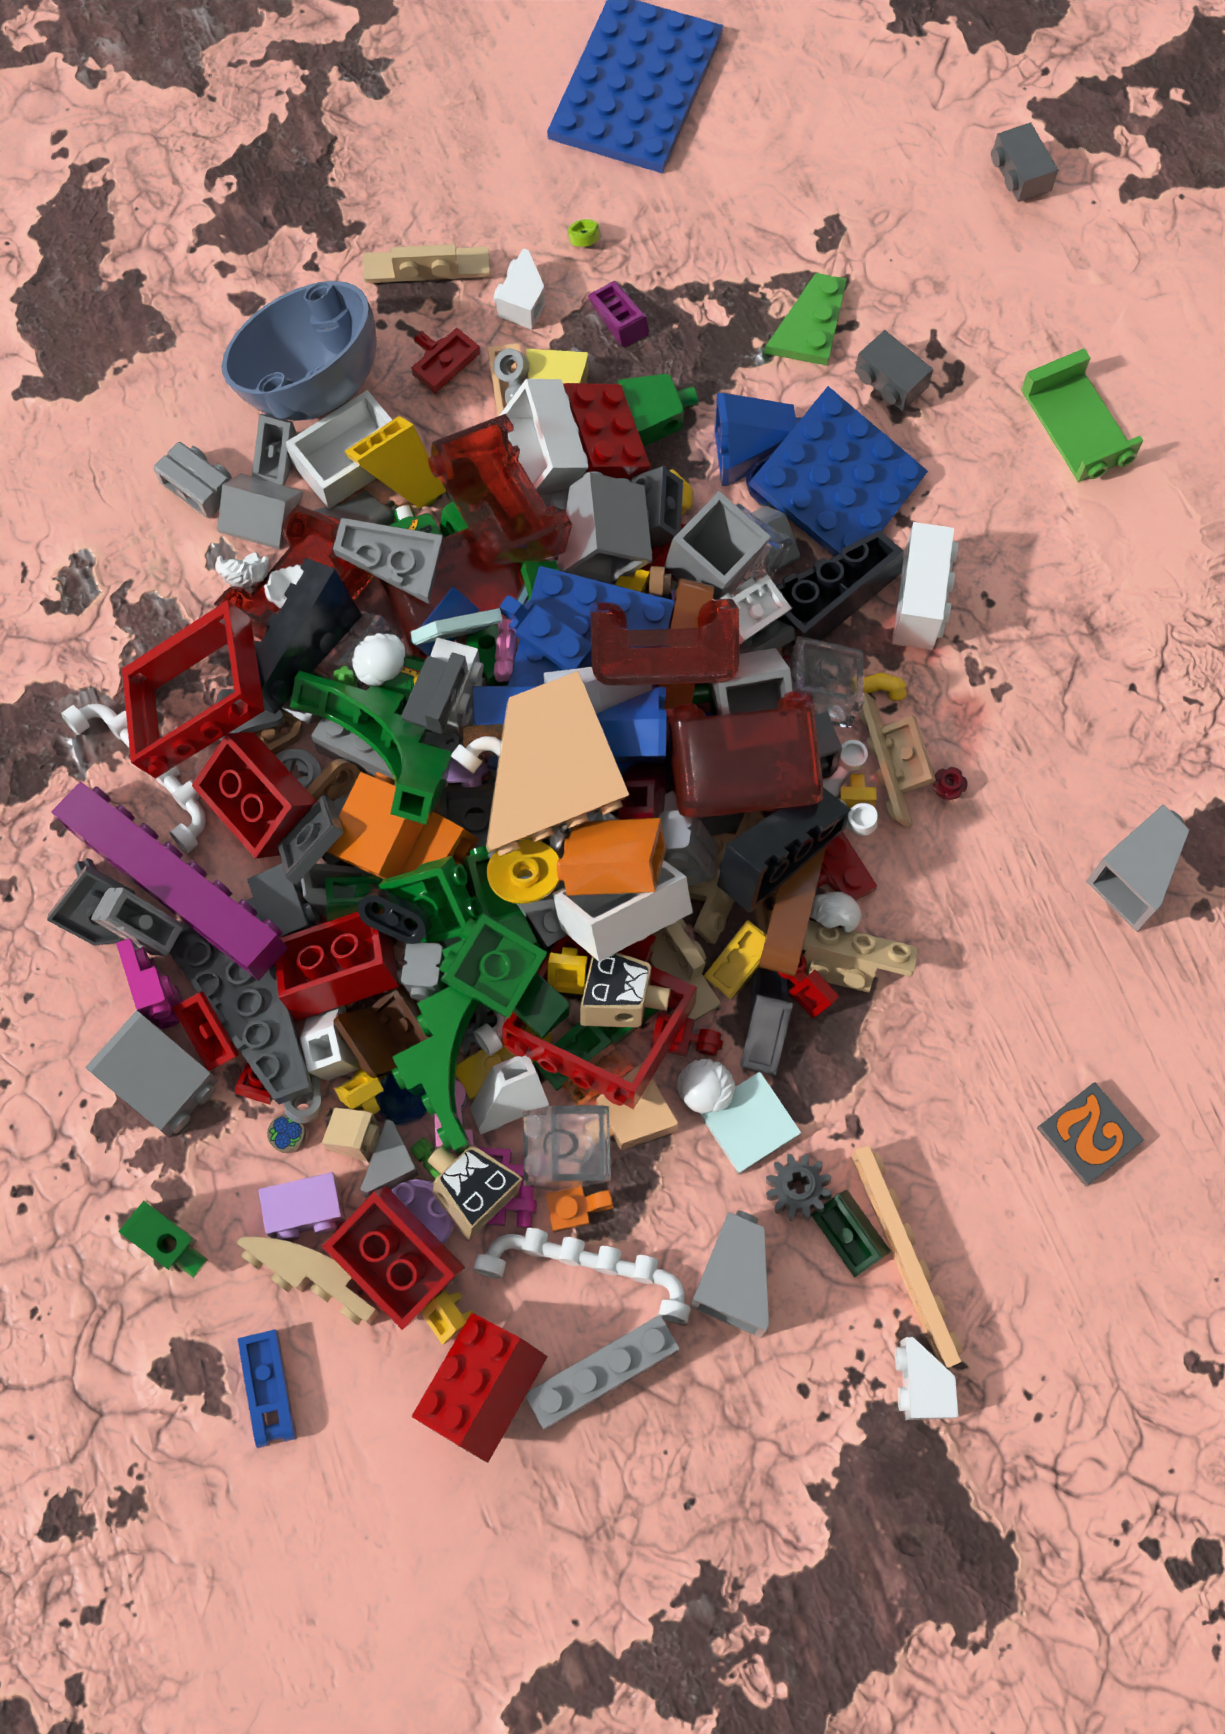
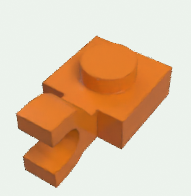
(571, 1208)

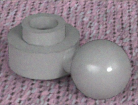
(502, 368)

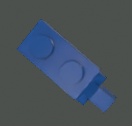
(546, 633)

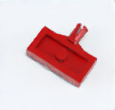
(443, 358)
(844, 870)

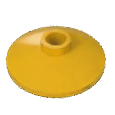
(531, 860)

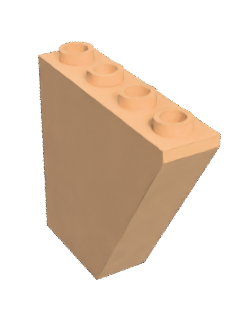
(551, 765)

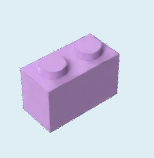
(302, 1207)

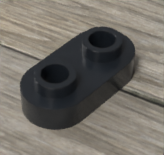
(395, 917)

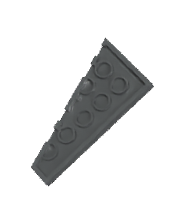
(249, 1013)

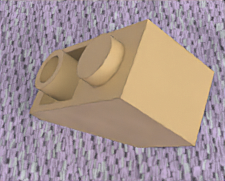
(352, 1133)

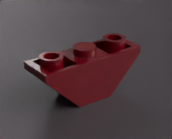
(646, 791)

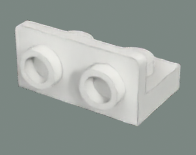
(758, 606)

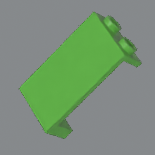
(1077, 417)

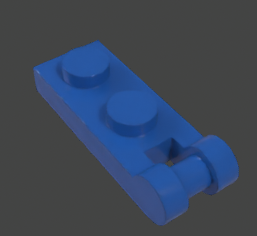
(266, 1387)

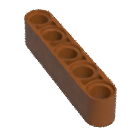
(688, 601)
(791, 918)

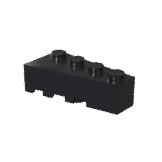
(839, 586)
(303, 631)
(778, 848)

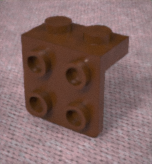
(382, 1031)

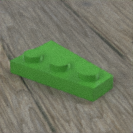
(811, 322)

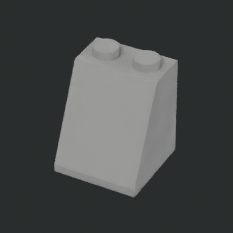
(607, 529)
(716, 546)
(757, 685)
(1141, 867)
(153, 1074)
(736, 1276)

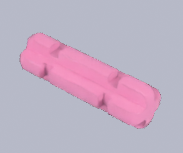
(505, 651)

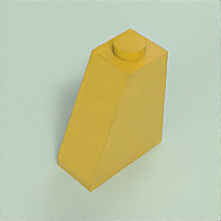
(399, 461)

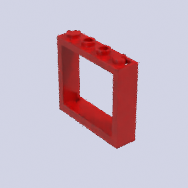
(172, 658)
(586, 1074)

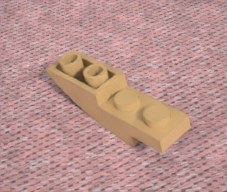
(298, 1265)

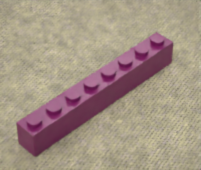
(170, 880)

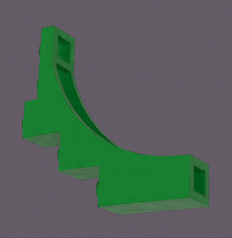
(376, 718)
(433, 1062)

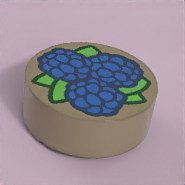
(286, 1135)

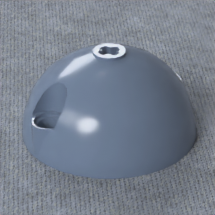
(291, 364)

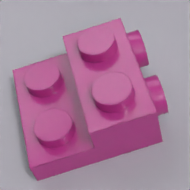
(150, 990)

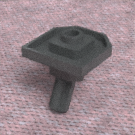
(80, 901)

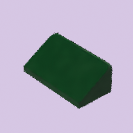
(346, 892)
(542, 1006)
(851, 1233)

